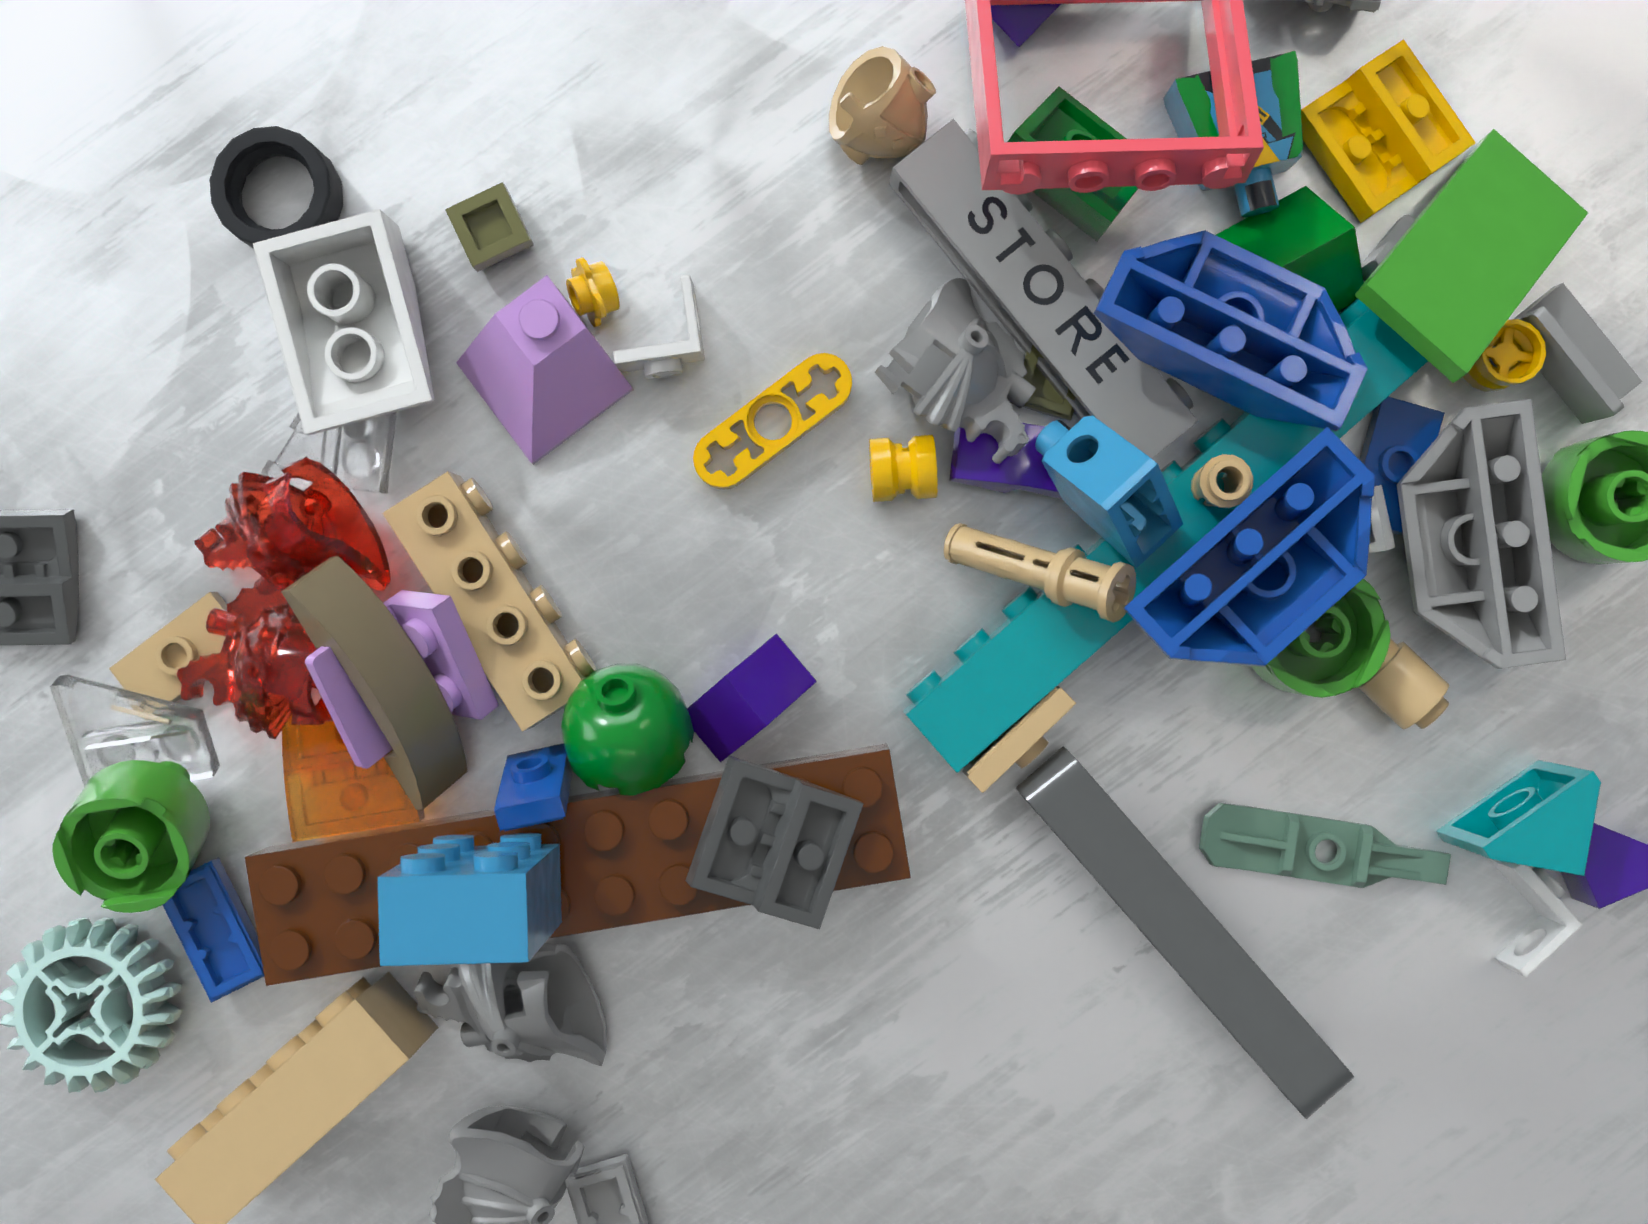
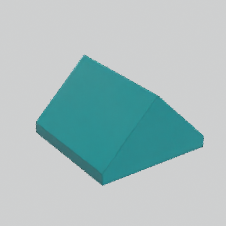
(1532, 819)

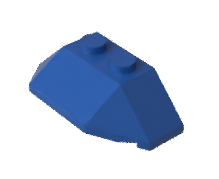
(1235, 328)
(1267, 563)

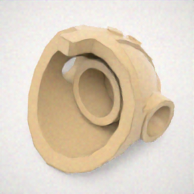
(880, 107)

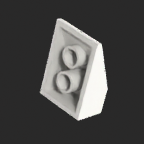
(346, 320)

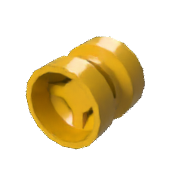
(1518, 357)
(899, 468)

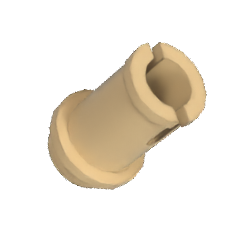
(1237, 481)

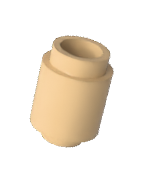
(1407, 688)

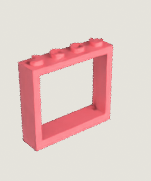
(1123, 162)

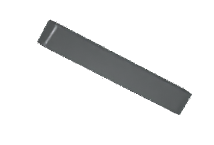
(1185, 932)

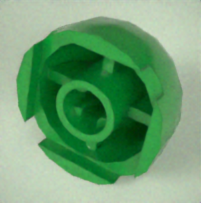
(626, 729)

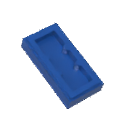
(1393, 444)
(534, 788)
(215, 931)

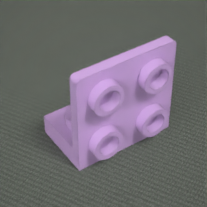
(446, 649)

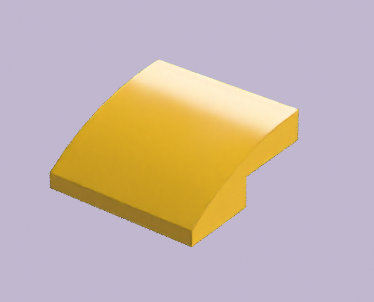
(1383, 131)

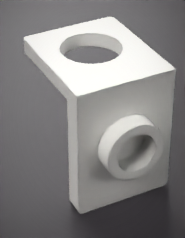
(667, 358)
(1554, 923)

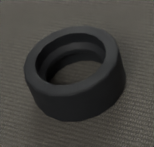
(249, 150)

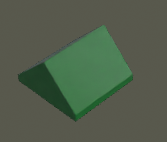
(1067, 119)
(1307, 240)

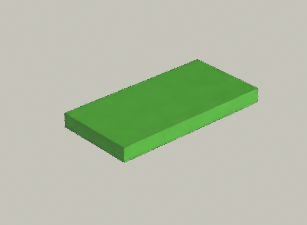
(1472, 256)

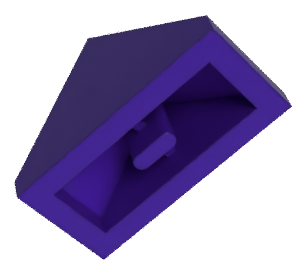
(749, 697)
(1613, 869)

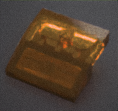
(332, 794)

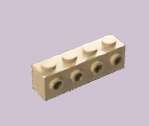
(503, 615)

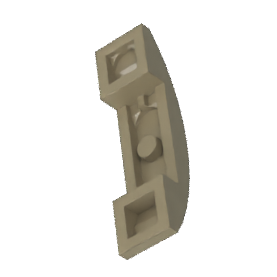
(387, 673)

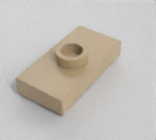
(155, 663)
(1020, 742)

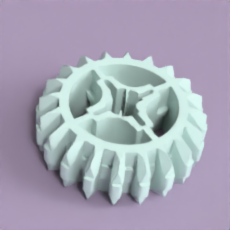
(53, 977)

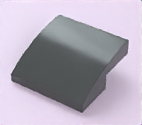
(38, 577)
(774, 842)

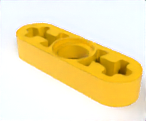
(819, 404)

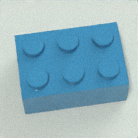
(470, 902)

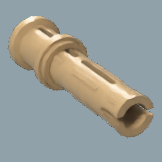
(1063, 575)

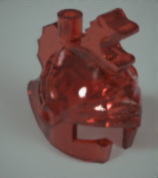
(295, 530)
(259, 663)

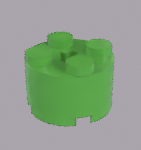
(1581, 496)
(1344, 658)
(132, 835)

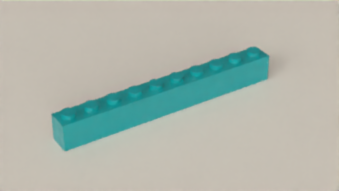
(1044, 642)

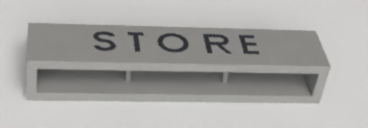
(1037, 291)

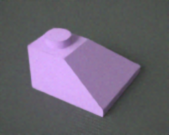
(542, 370)

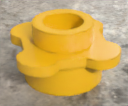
(592, 290)

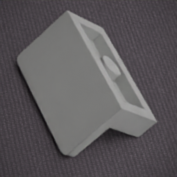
(1579, 357)

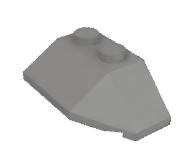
(1483, 538)

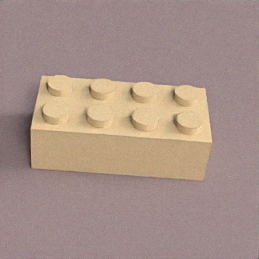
(294, 1100)

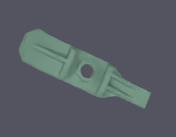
(1287, 844)

